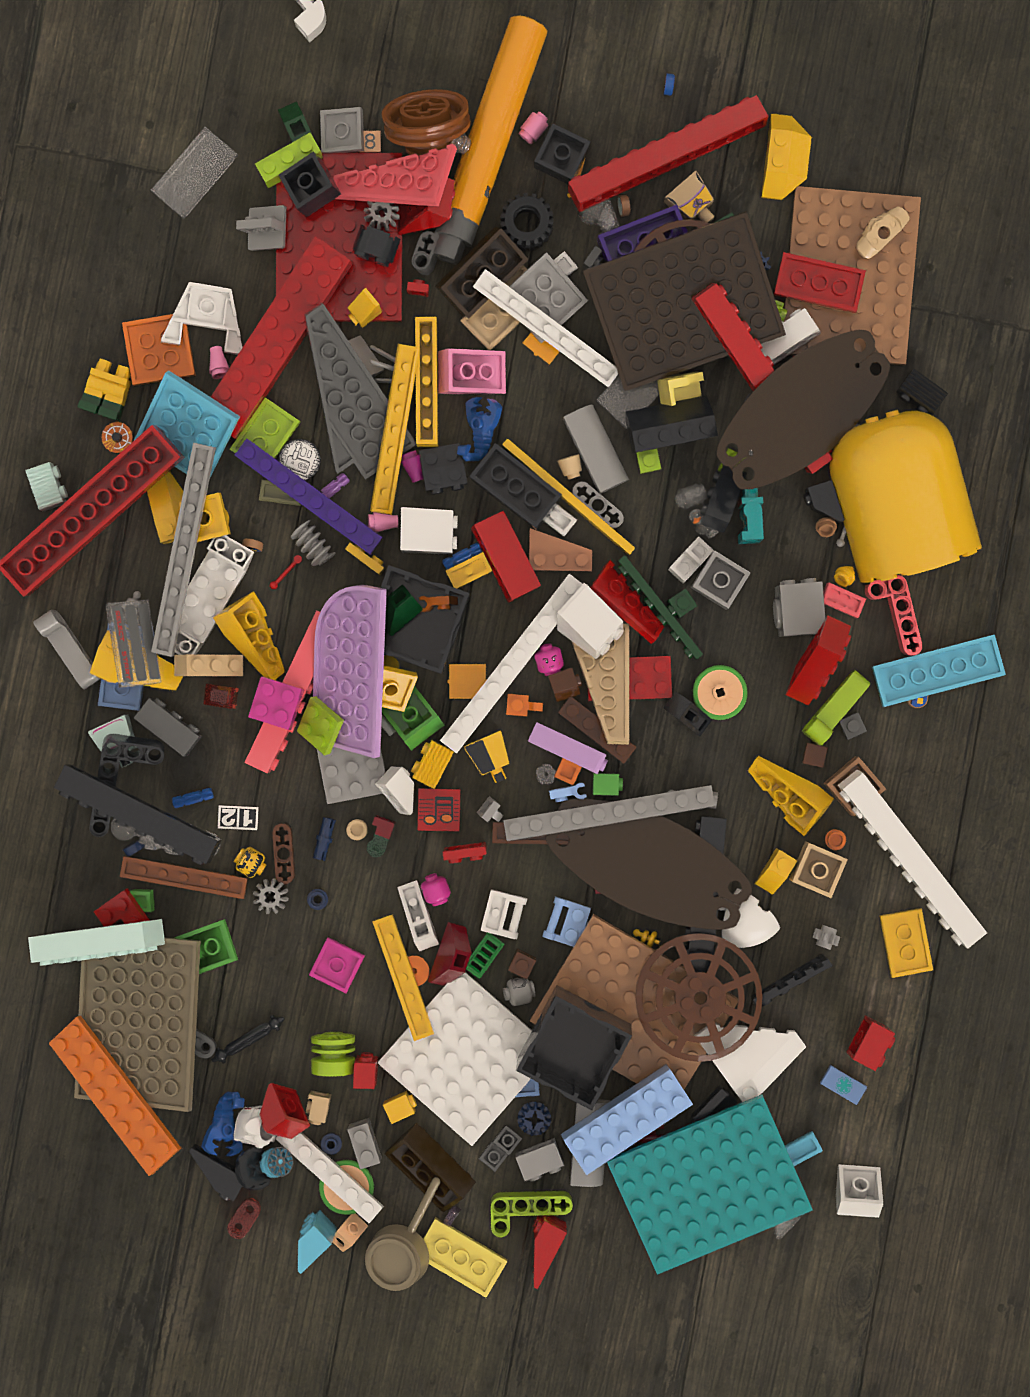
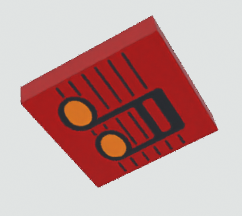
(438, 809)

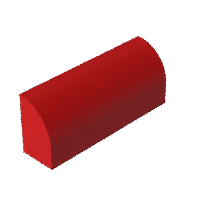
(505, 556)

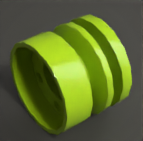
(333, 1052)

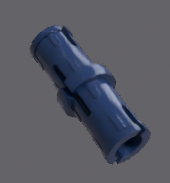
(324, 838)

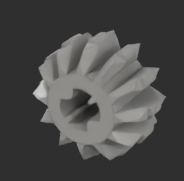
(376, 219)
(263, 896)

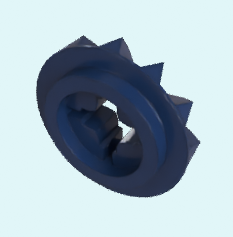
(528, 1111)

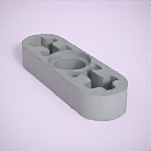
(612, 511)

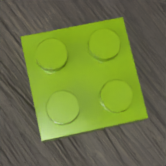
(320, 725)

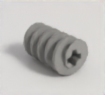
(312, 544)

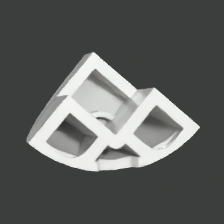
(753, 926)

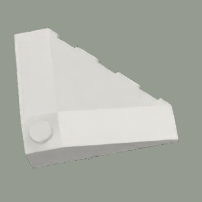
(757, 1061)

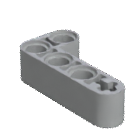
(67, 646)

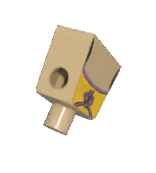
(692, 199)

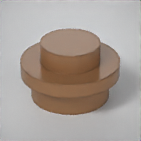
(826, 527)

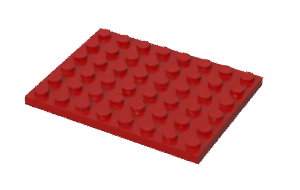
(338, 227)

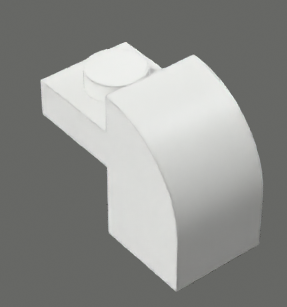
(312, 20)

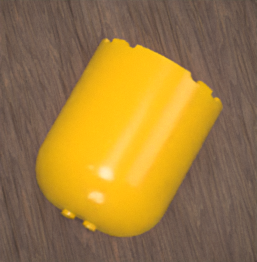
(902, 496)

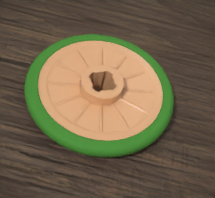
(733, 687)
(332, 1200)

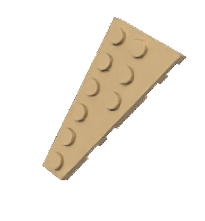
(609, 686)

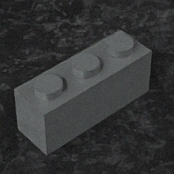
(168, 726)

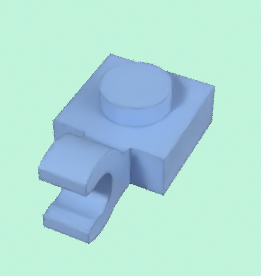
(561, 793)

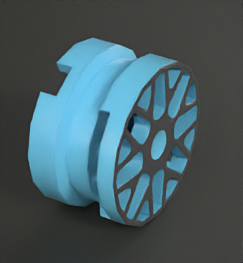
(282, 1159)

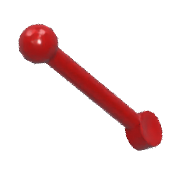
(297, 559)

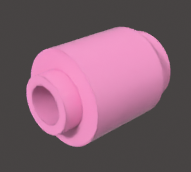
(533, 127)

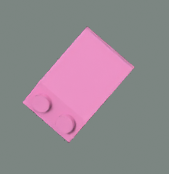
(471, 372)

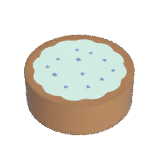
(623, 205)

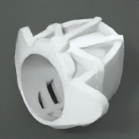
(249, 1128)

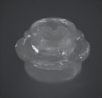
(462, 143)
(545, 779)

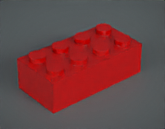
(819, 660)

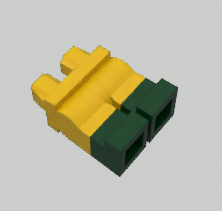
(105, 392)

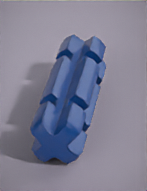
(462, 556)
(192, 798)

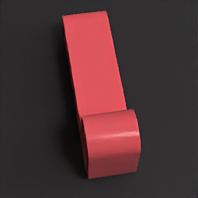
(899, 616)

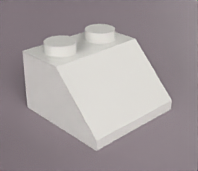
(859, 1191)

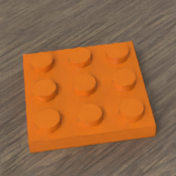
(151, 358)

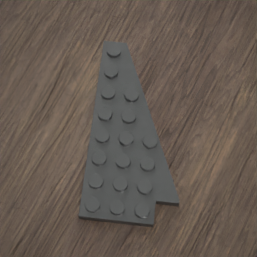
(349, 397)

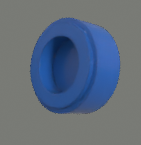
(669, 84)

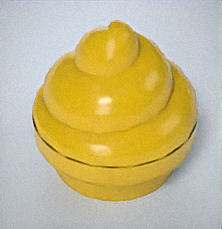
(844, 576)

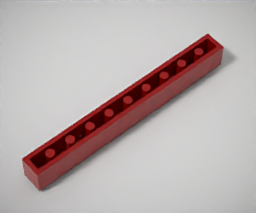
(667, 153)
(739, 343)

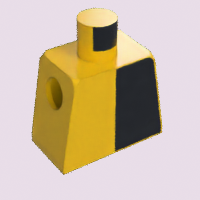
(489, 755)

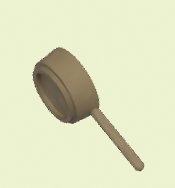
(398, 1253)

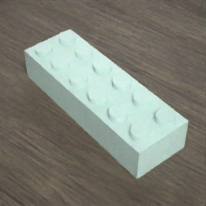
(97, 942)

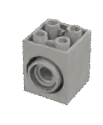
(798, 607)

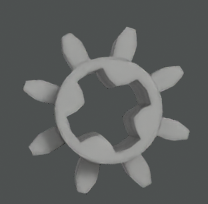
(826, 937)

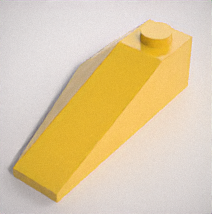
(164, 503)
(247, 630)
(105, 667)
(797, 797)

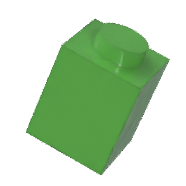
(607, 784)

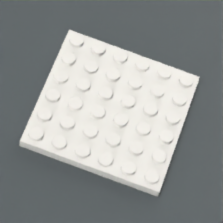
(470, 1061)

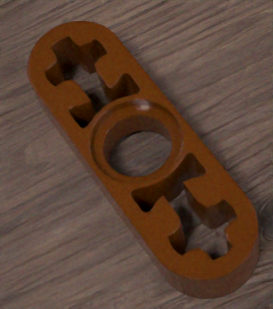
(290, 868)

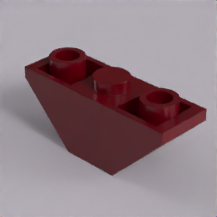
(451, 956)

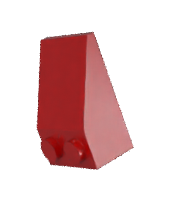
(423, 217)
(548, 1237)

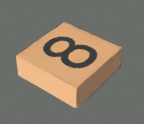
(372, 142)

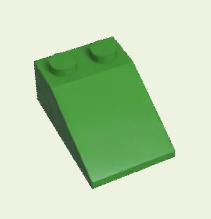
(416, 722)
(215, 945)

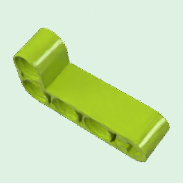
(835, 708)
(531, 1209)

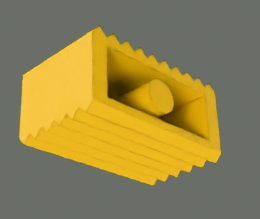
(432, 764)

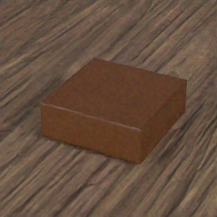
(814, 755)

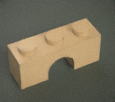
(208, 665)

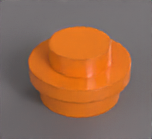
(835, 839)

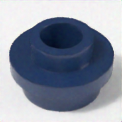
(317, 906)
(331, 1137)

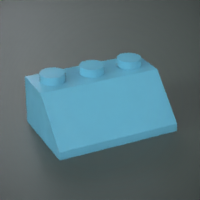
(314, 1239)

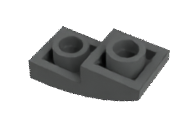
(499, 1148)

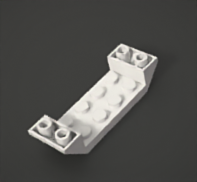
(211, 591)

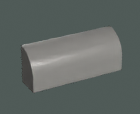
(595, 448)
(578, 1176)

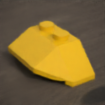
(785, 157)

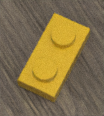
(373, 562)
(469, 570)

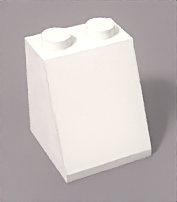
(428, 531)
(589, 622)

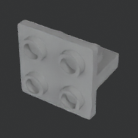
(265, 227)

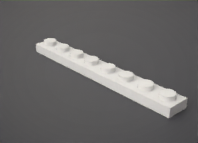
(546, 328)

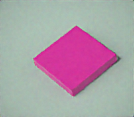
(337, 965)

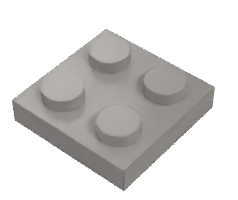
(342, 130)

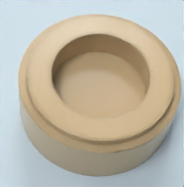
(357, 829)

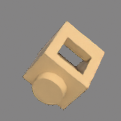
(318, 1107)

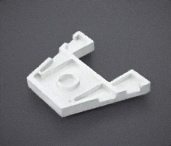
(207, 308)

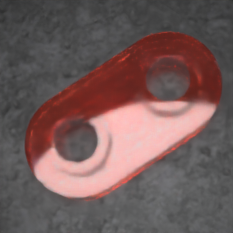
(244, 1217)

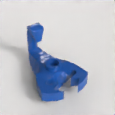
(482, 427)
(224, 1124)

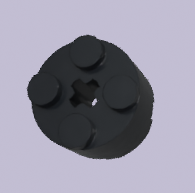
(376, 245)

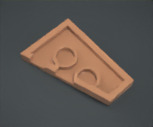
(555, 554)

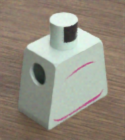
(117, 726)

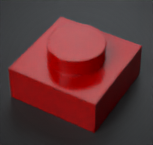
(418, 288)

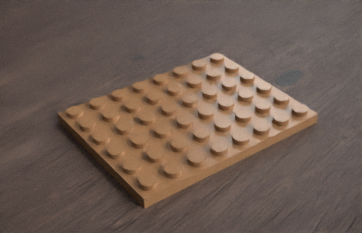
(827, 229)
(605, 973)

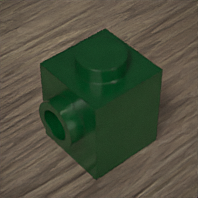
(681, 604)

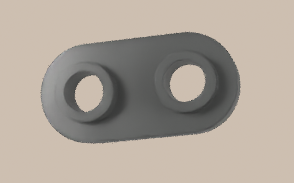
(202, 1038)

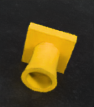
(219, 518)
(396, 685)

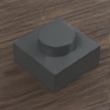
(593, 258)
(852, 726)

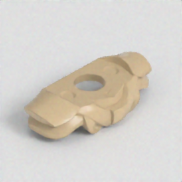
(870, 242)

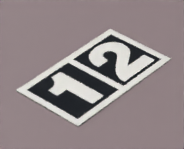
(238, 817)

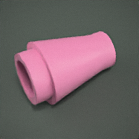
(218, 363)
(381, 522)

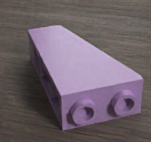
(568, 748)

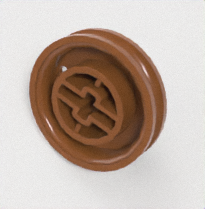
(426, 120)

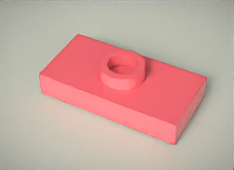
(843, 600)

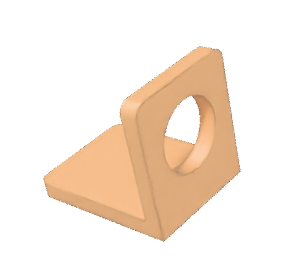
(349, 1232)

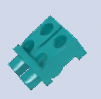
(751, 516)

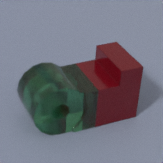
(379, 843)

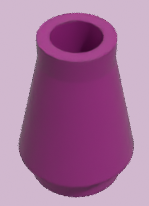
(412, 464)

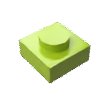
(648, 461)

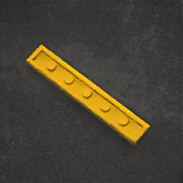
(403, 977)

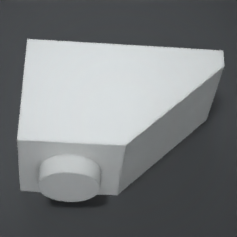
(398, 789)

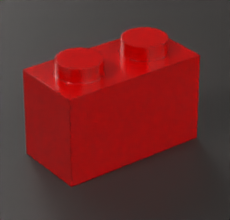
(365, 1071)

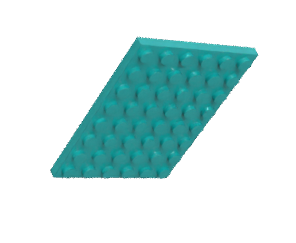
(709, 1184)

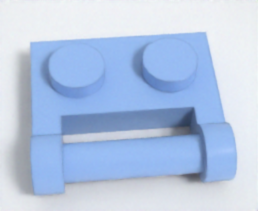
(573, 924)

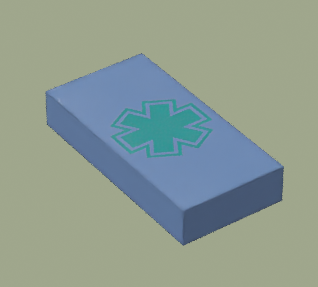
(843, 1084)

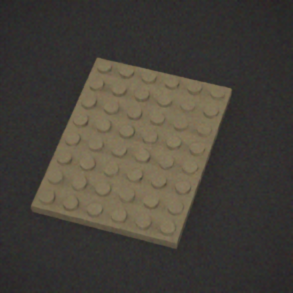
(147, 1018)

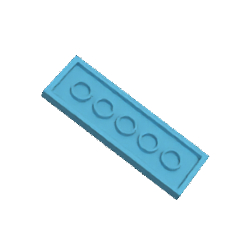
(938, 670)

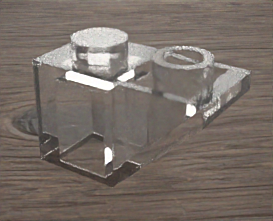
(600, 215)

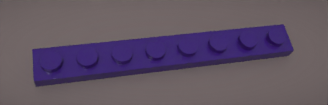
(308, 496)

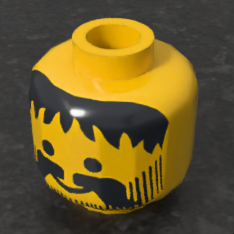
(250, 862)

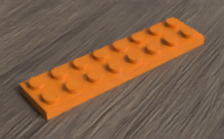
(115, 1095)

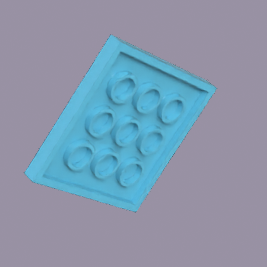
(189, 418)

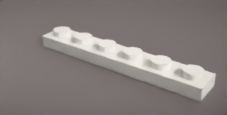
(332, 1175)

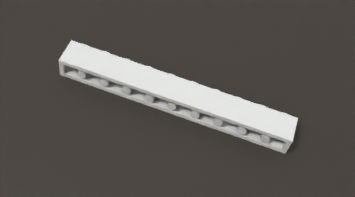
(509, 666)
(912, 859)

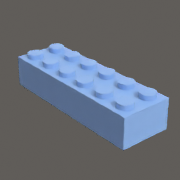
(626, 1119)

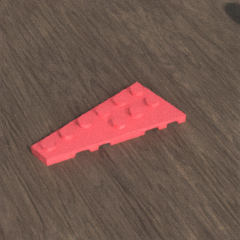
(401, 180)

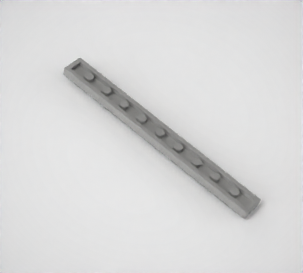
(183, 549)
(609, 813)

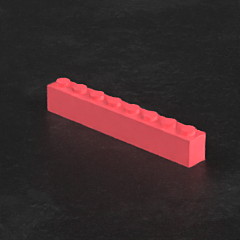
(272, 738)

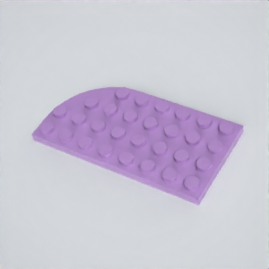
(351, 665)

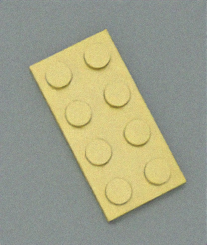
(463, 1257)

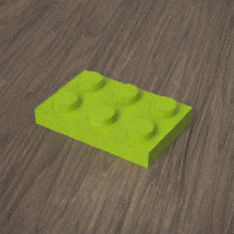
(268, 429)

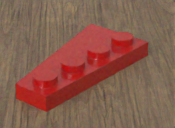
(625, 603)

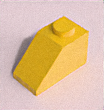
(364, 309)
(775, 871)

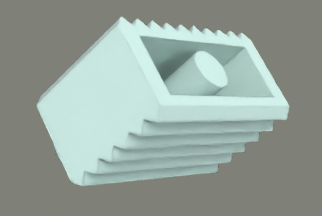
(46, 486)

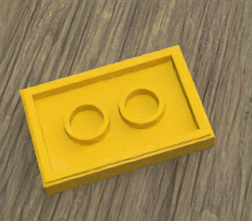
(906, 942)

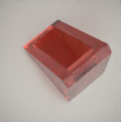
(221, 696)

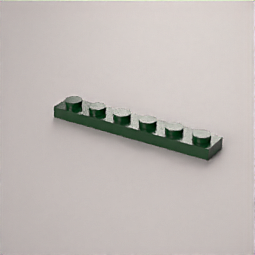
(664, 614)

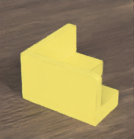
(679, 387)

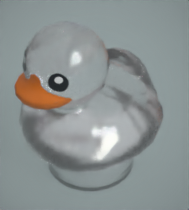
(696, 519)

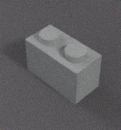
(364, 1143)
(539, 1160)

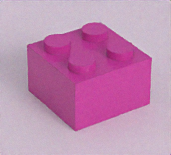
(276, 703)

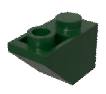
(294, 121)
(400, 609)

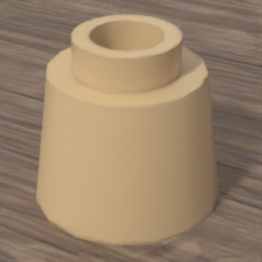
(570, 466)

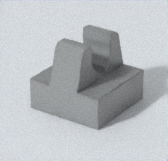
(490, 809)

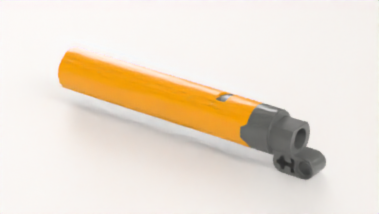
(489, 141)

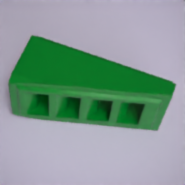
(478, 973)

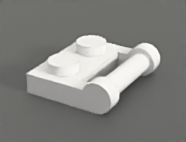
(496, 914)

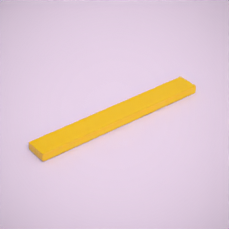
(394, 429)
(567, 496)

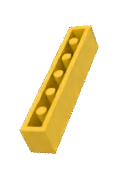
(426, 382)

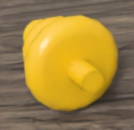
(645, 936)

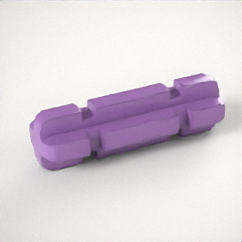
(334, 486)

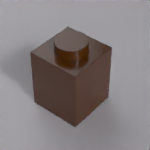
(565, 684)
(522, 963)

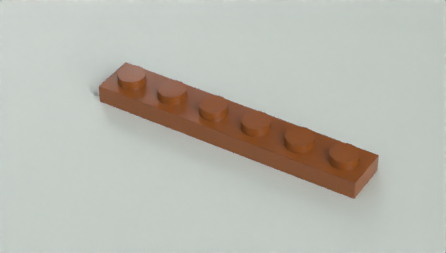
(184, 877)

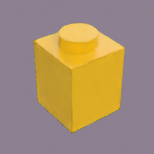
(400, 1106)

